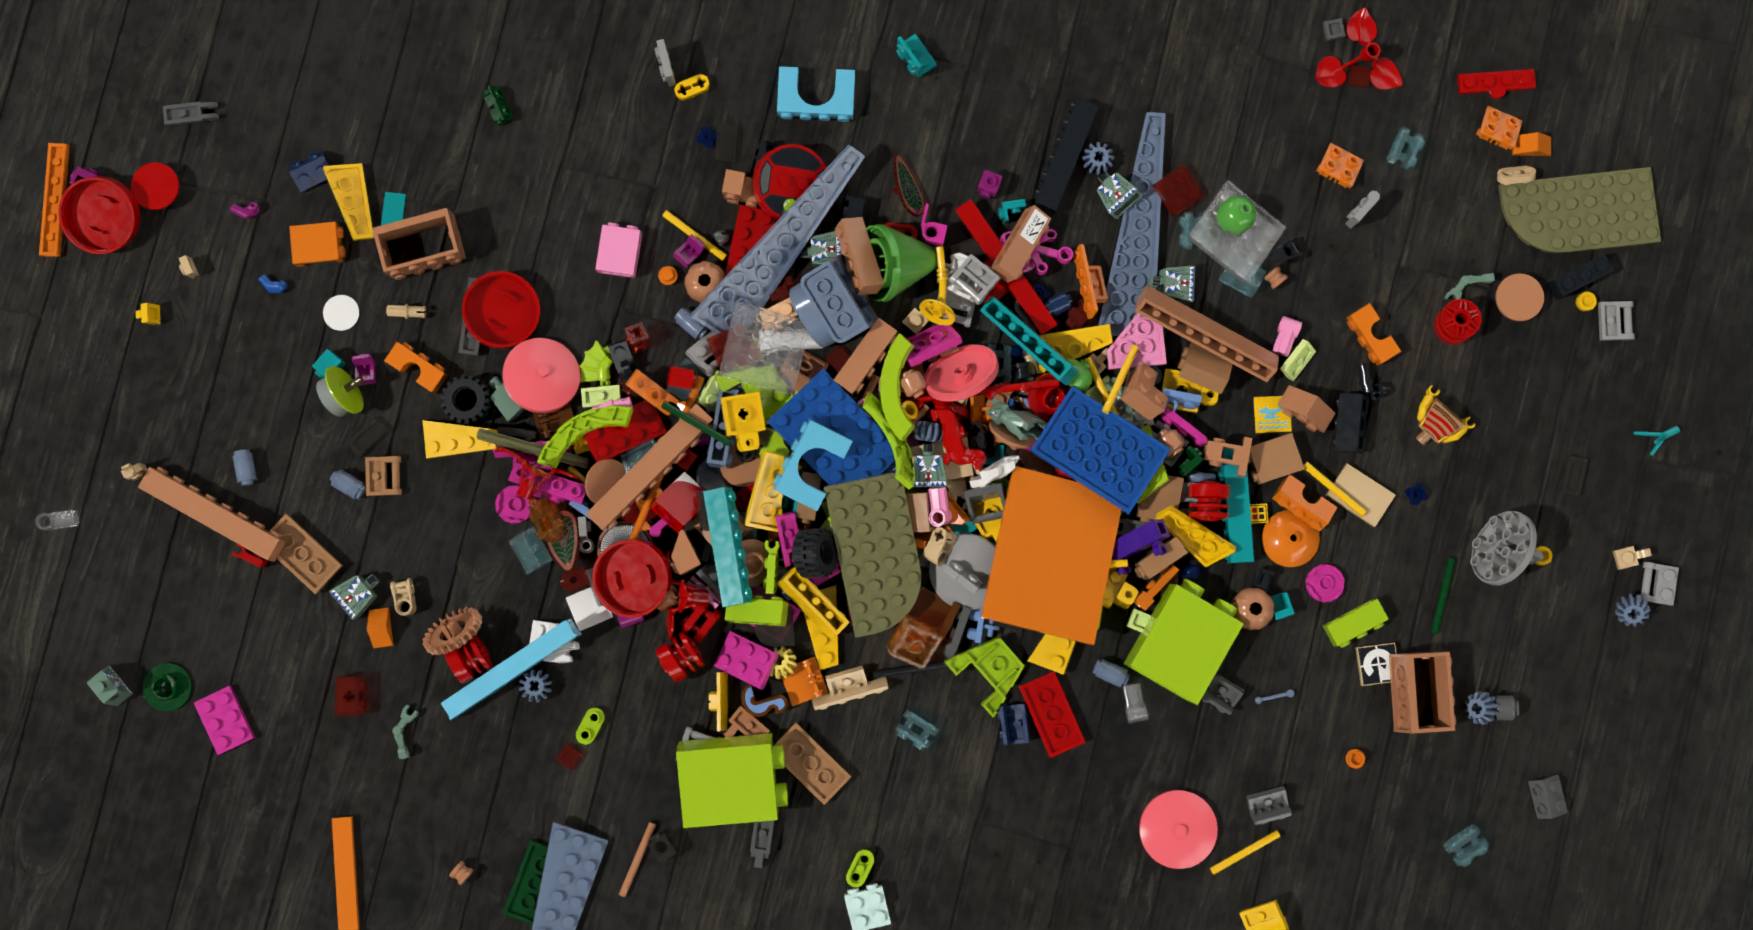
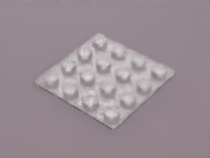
(1236, 253)
(764, 348)

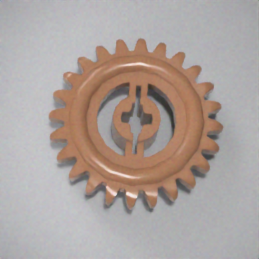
(452, 631)

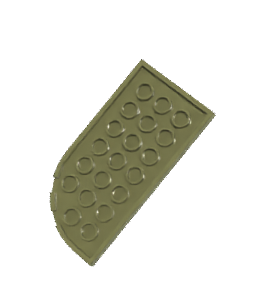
(1583, 211)
(875, 550)

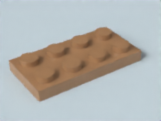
(305, 555)
(812, 764)

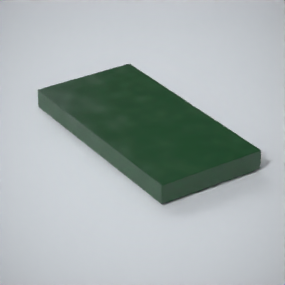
(526, 888)

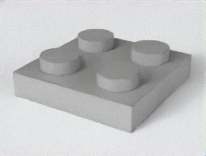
(663, 58)

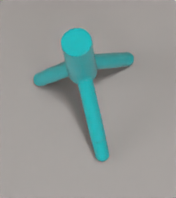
(1663, 435)

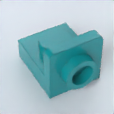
(1014, 207)

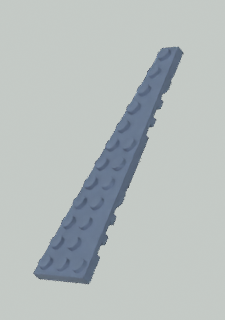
(1138, 236)
(777, 250)
(567, 877)

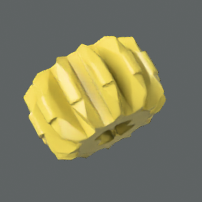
(787, 663)

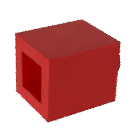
(681, 378)

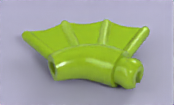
(596, 366)

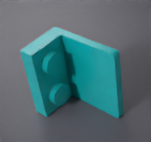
(915, 55)

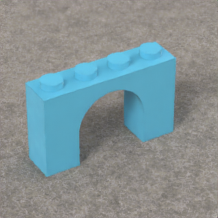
(838, 107)
(813, 436)

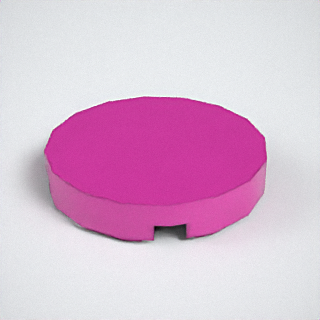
(511, 506)
(1324, 583)

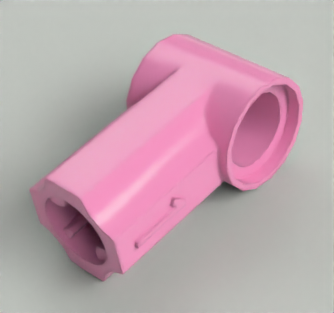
(1288, 331)
(939, 504)

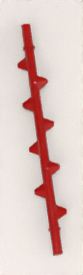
(990, 391)

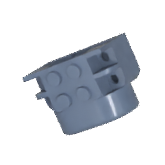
(830, 304)

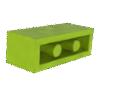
(759, 612)
(1355, 623)

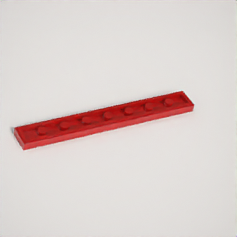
(1019, 288)

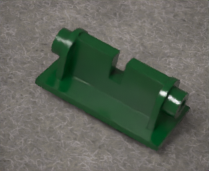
(495, 97)

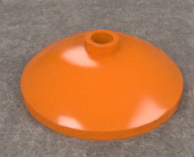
(1278, 544)

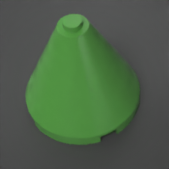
(900, 260)

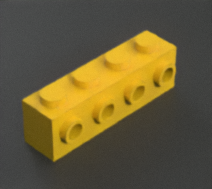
(813, 603)

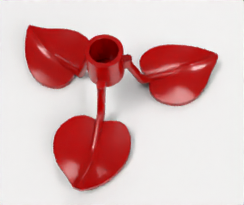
(1362, 29)
(528, 486)
(695, 597)

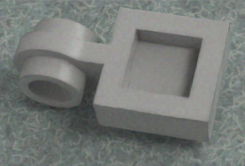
(584, 528)

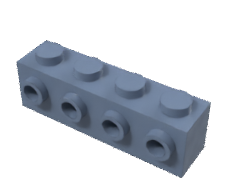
(719, 453)

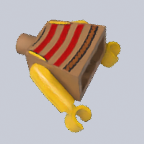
(1439, 421)

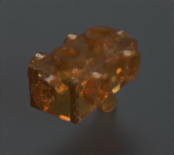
(547, 523)

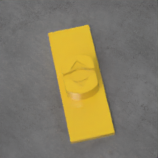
(719, 701)

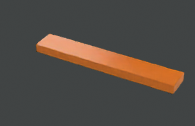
(54, 189)
(345, 873)

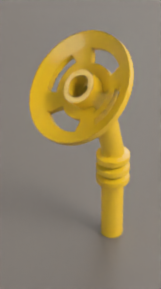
(939, 307)

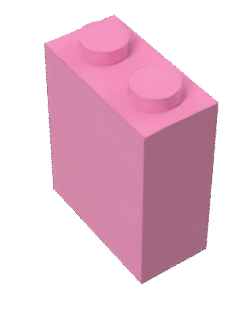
(619, 250)

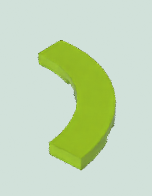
(890, 387)
(580, 425)
(904, 471)

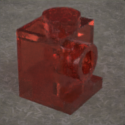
(1077, 316)
(637, 337)
(582, 580)

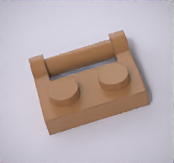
(377, 476)

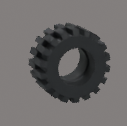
(451, 396)
(814, 553)

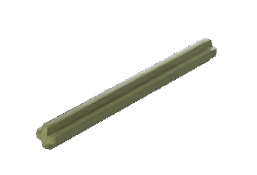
(528, 447)

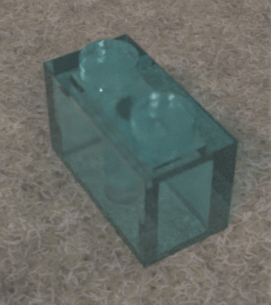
(530, 550)

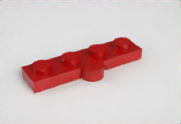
(1496, 82)

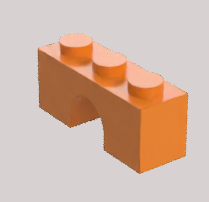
(1361, 323)
(431, 375)
(1290, 496)

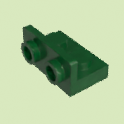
(1194, 458)

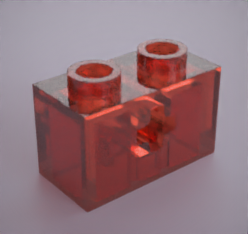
(350, 685)

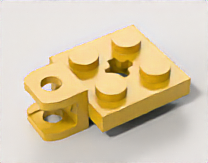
(1173, 382)
(747, 428)
(990, 528)
(1117, 590)

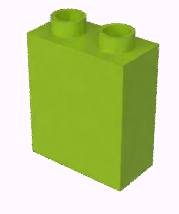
(1185, 641)
(730, 780)

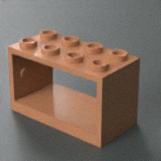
(416, 225)
(1404, 692)

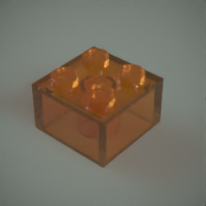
(914, 641)

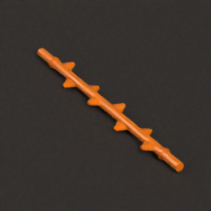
(644, 505)

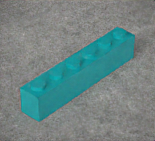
(1029, 340)
(1238, 525)
(727, 546)

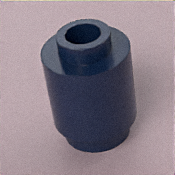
(1059, 304)

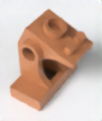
(1213, 452)

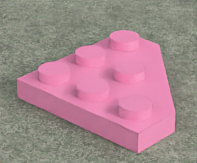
(1145, 335)

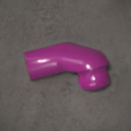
(247, 212)

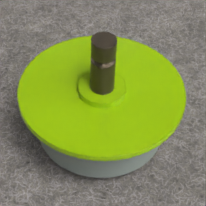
(340, 392)

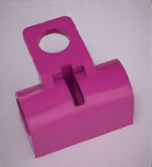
(932, 227)

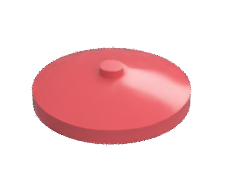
(961, 373)
(541, 375)
(1178, 829)

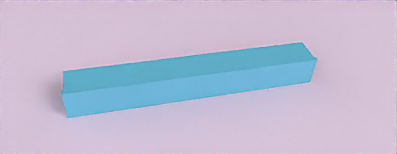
(511, 668)

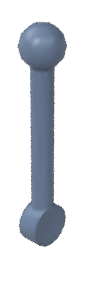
(1290, 693)

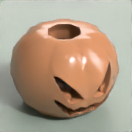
(692, 286)
(1245, 599)

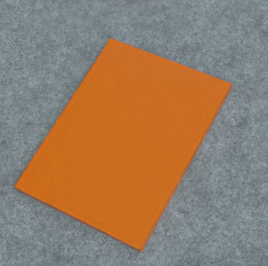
(1051, 557)

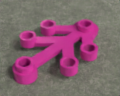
(1045, 251)

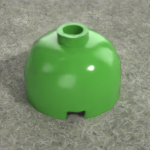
(1236, 214)
(1084, 378)

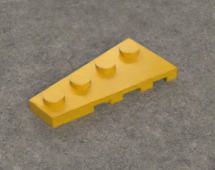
(351, 195)
(1078, 342)
(453, 439)
(764, 499)
(1196, 538)
(824, 647)
(1053, 653)

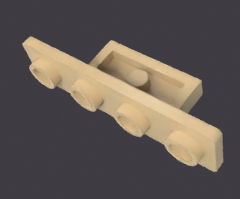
(848, 686)

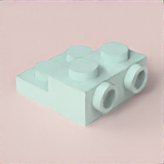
(867, 907)

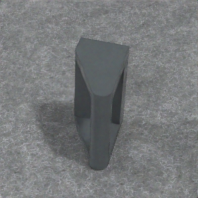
(981, 494)
(709, 576)

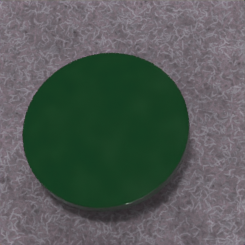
(167, 687)

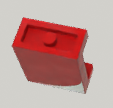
(678, 502)

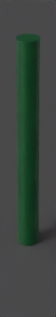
(696, 423)
(1443, 596)

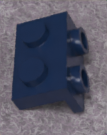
(310, 171)
(1014, 724)

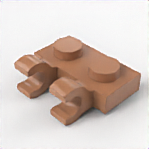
(746, 723)

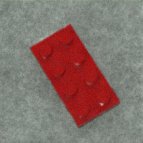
(749, 229)
(615, 440)
(1051, 714)

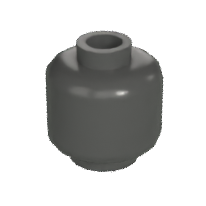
(1507, 708)

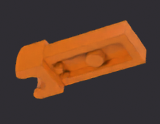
(650, 390)
(1144, 599)

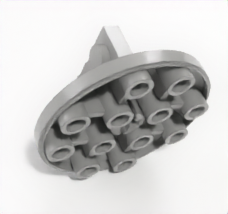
(1504, 548)
(965, 573)

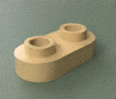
(1515, 175)

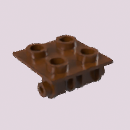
(550, 422)

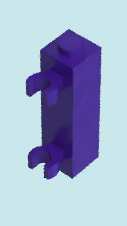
(1139, 540)

